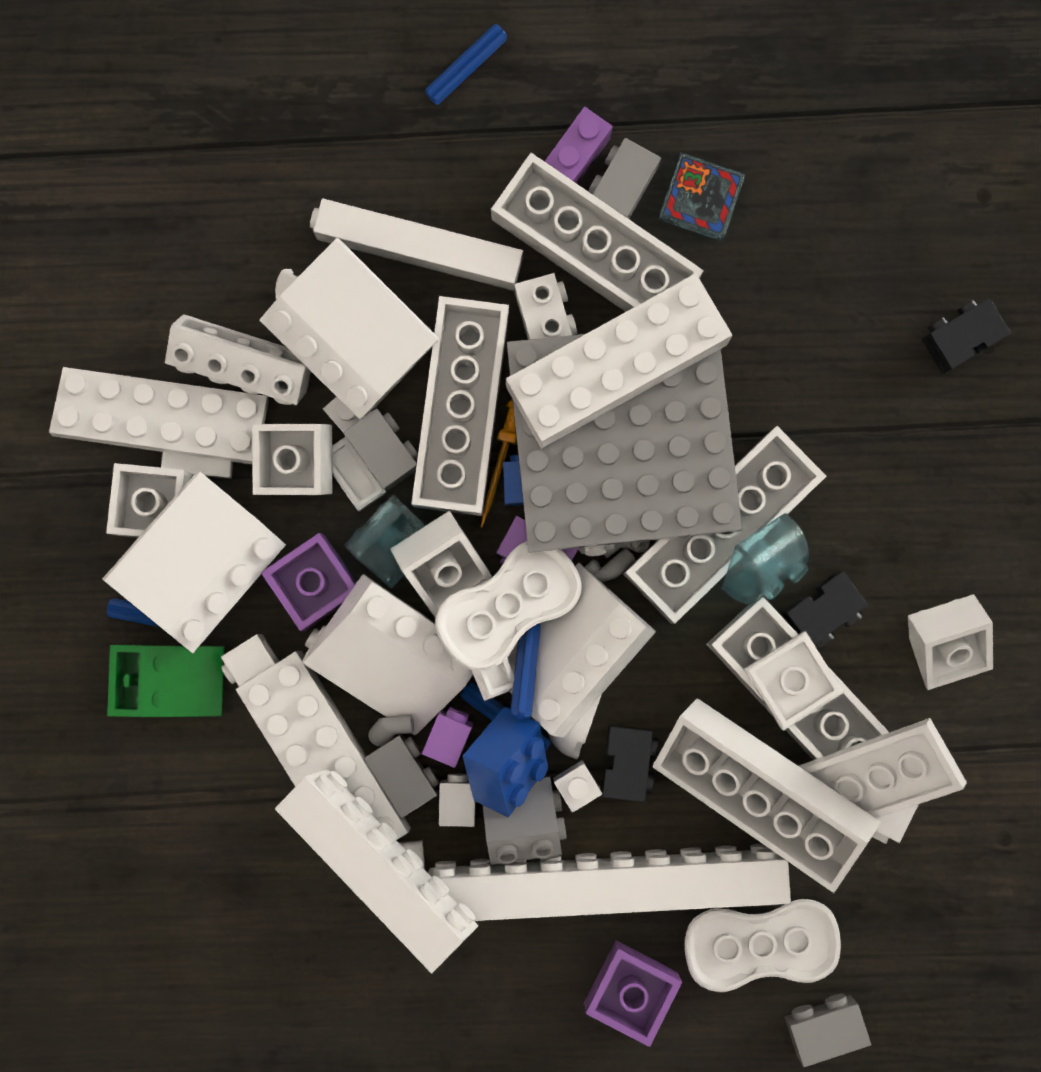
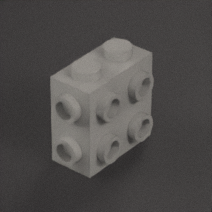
(530, 829)

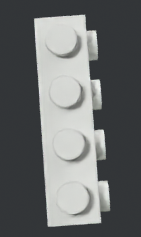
(543, 308)
(237, 360)

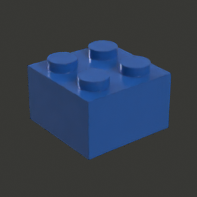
(506, 762)

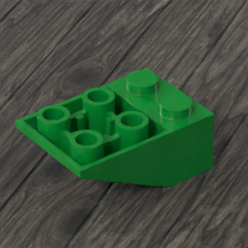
(165, 681)

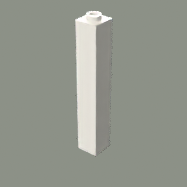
(417, 244)

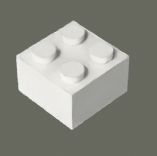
(292, 459)
(140, 496)
(440, 561)

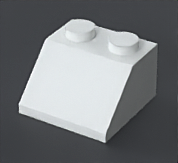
(952, 641)

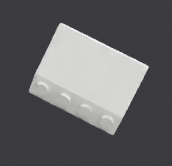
(349, 328)
(194, 561)
(582, 654)
(387, 656)

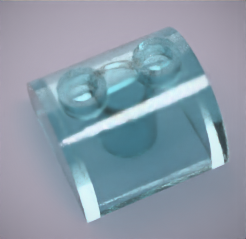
(381, 532)
(766, 561)

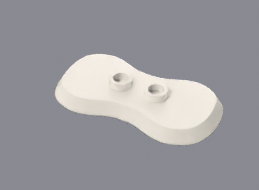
(487, 620)
(790, 943)

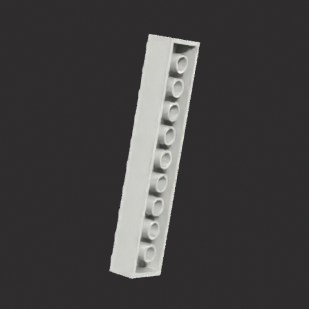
(618, 883)

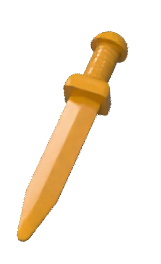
(507, 436)

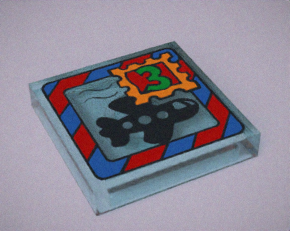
(701, 196)

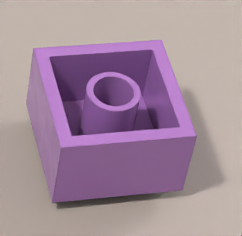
(310, 581)
(632, 993)

